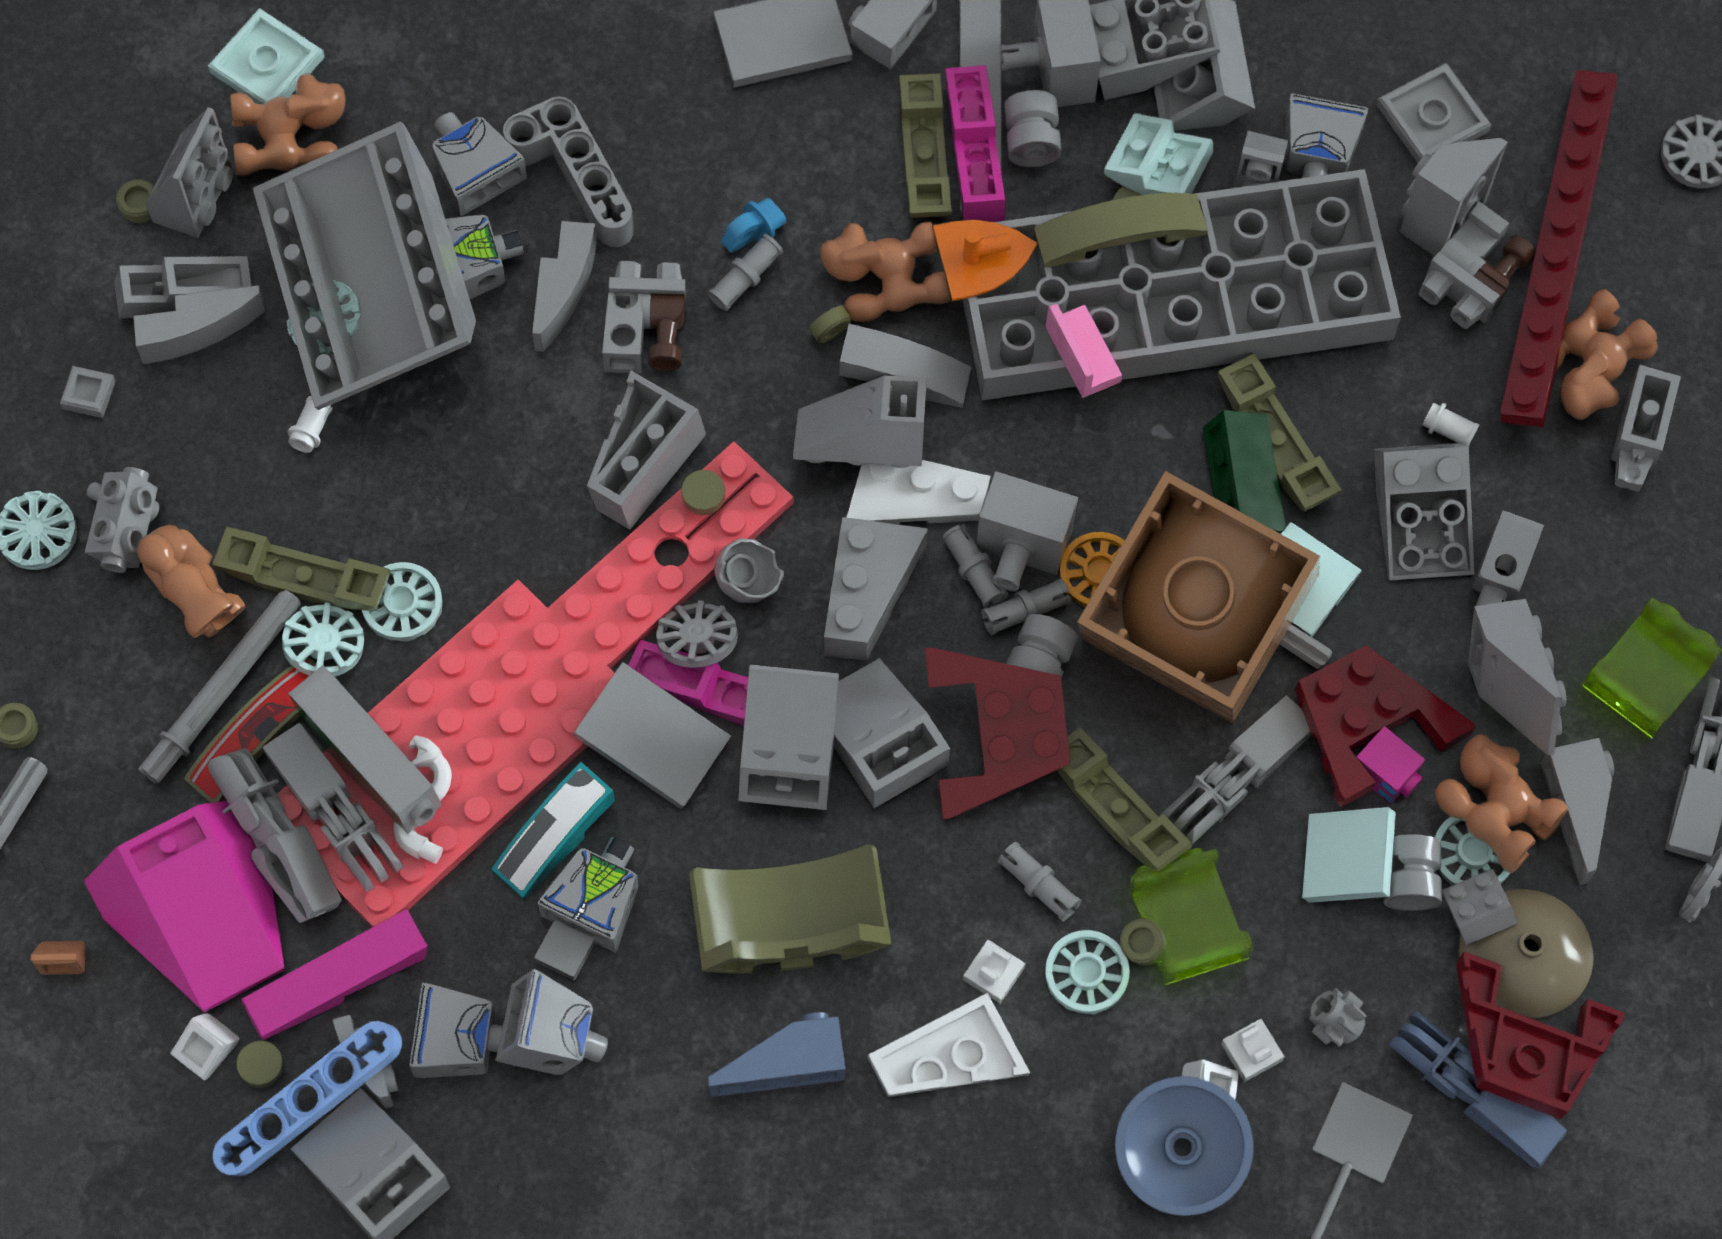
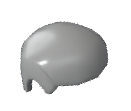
(747, 571)

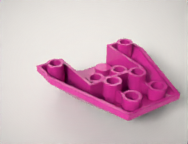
(194, 904)

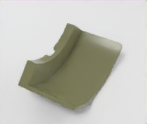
(790, 912)

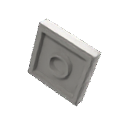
(1433, 112)

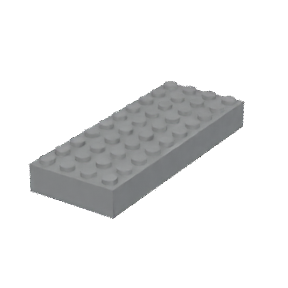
(1273, 277)

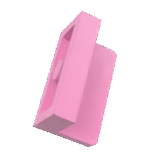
(1082, 349)

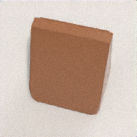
(59, 957)

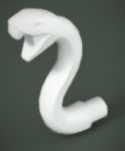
(428, 756)

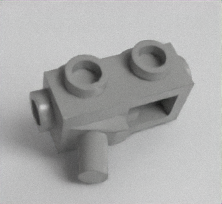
(121, 517)

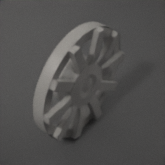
(1697, 152)
(696, 634)
(1700, 889)

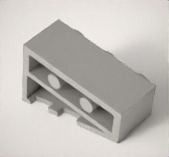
(643, 451)
(867, 581)

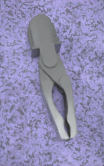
(1253, 755)
(322, 789)
(1699, 797)
(282, 851)

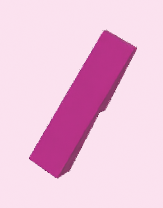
(975, 144)
(701, 688)
(336, 974)

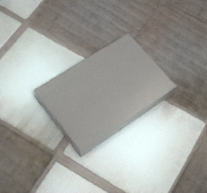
(781, 38)
(651, 735)

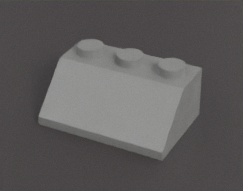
(1215, 88)
(1448, 190)

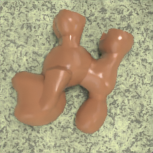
(279, 120)
(892, 261)
(1603, 355)
(183, 576)
(1508, 803)

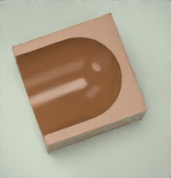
(1199, 597)

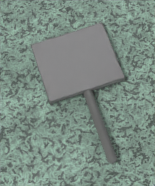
(1360, 1136)

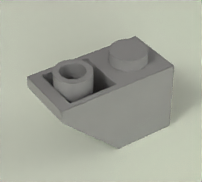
(1260, 160)

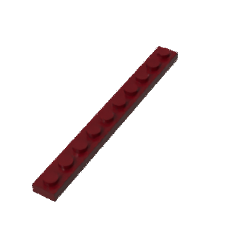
(1559, 249)

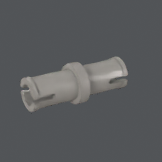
(745, 272)
(974, 565)
(1024, 604)
(1039, 881)

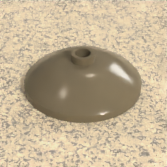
(1542, 980)

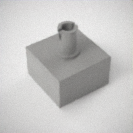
(1062, 49)
(1024, 527)

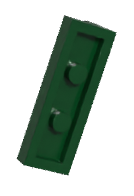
(1244, 466)

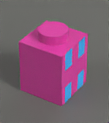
(1392, 765)

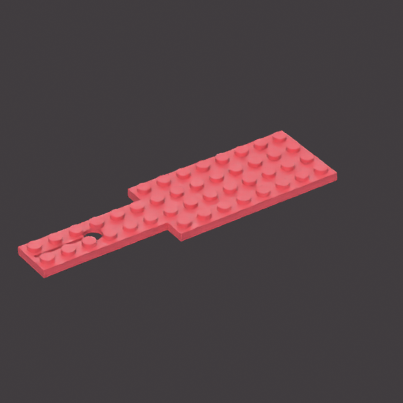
(525, 677)

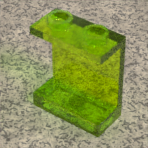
(1653, 667)
(1193, 913)

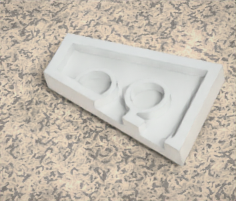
(918, 494)
(950, 1052)

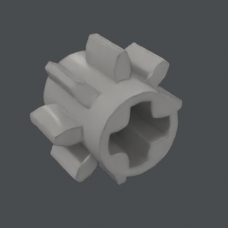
(1337, 1017)

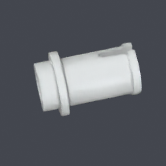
(1450, 424)
(305, 434)

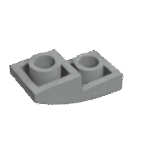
(380, 1084)

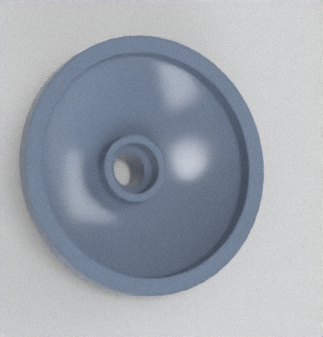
(1208, 1121)

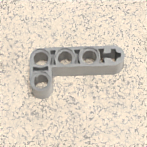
(580, 173)

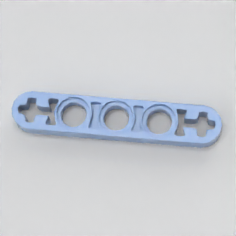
(285, 1102)

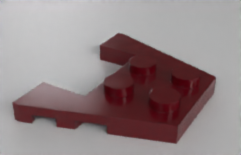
(1355, 700)
(1018, 722)
(1526, 1057)

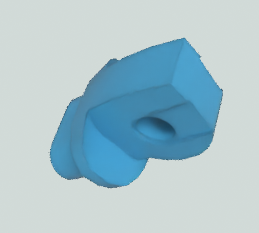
(754, 222)

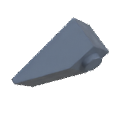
(792, 1057)

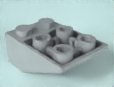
(1150, 41)
(192, 178)
(866, 424)
(1425, 510)
(1516, 670)
(885, 734)
(788, 737)
(371, 1167)

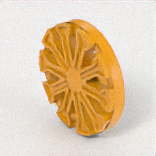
(1093, 567)

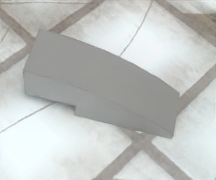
(563, 281)
(154, 287)
(196, 323)
(873, 354)

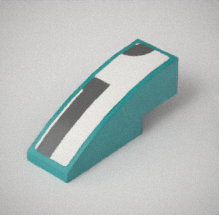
(553, 830)

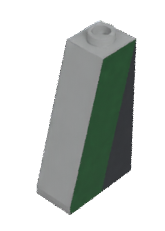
(364, 750)

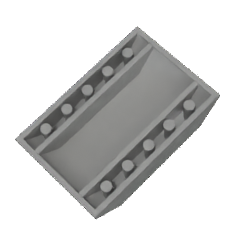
(380, 229)

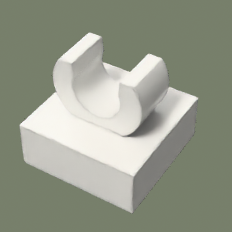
(994, 971)
(1252, 1050)

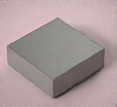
(87, 392)
(564, 950)

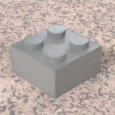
(1479, 907)

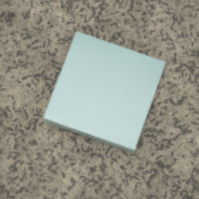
(265, 59)
(1349, 855)

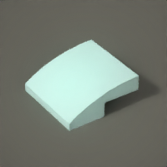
(1157, 159)
(1332, 584)

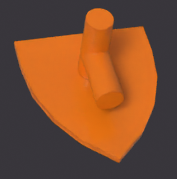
(980, 255)

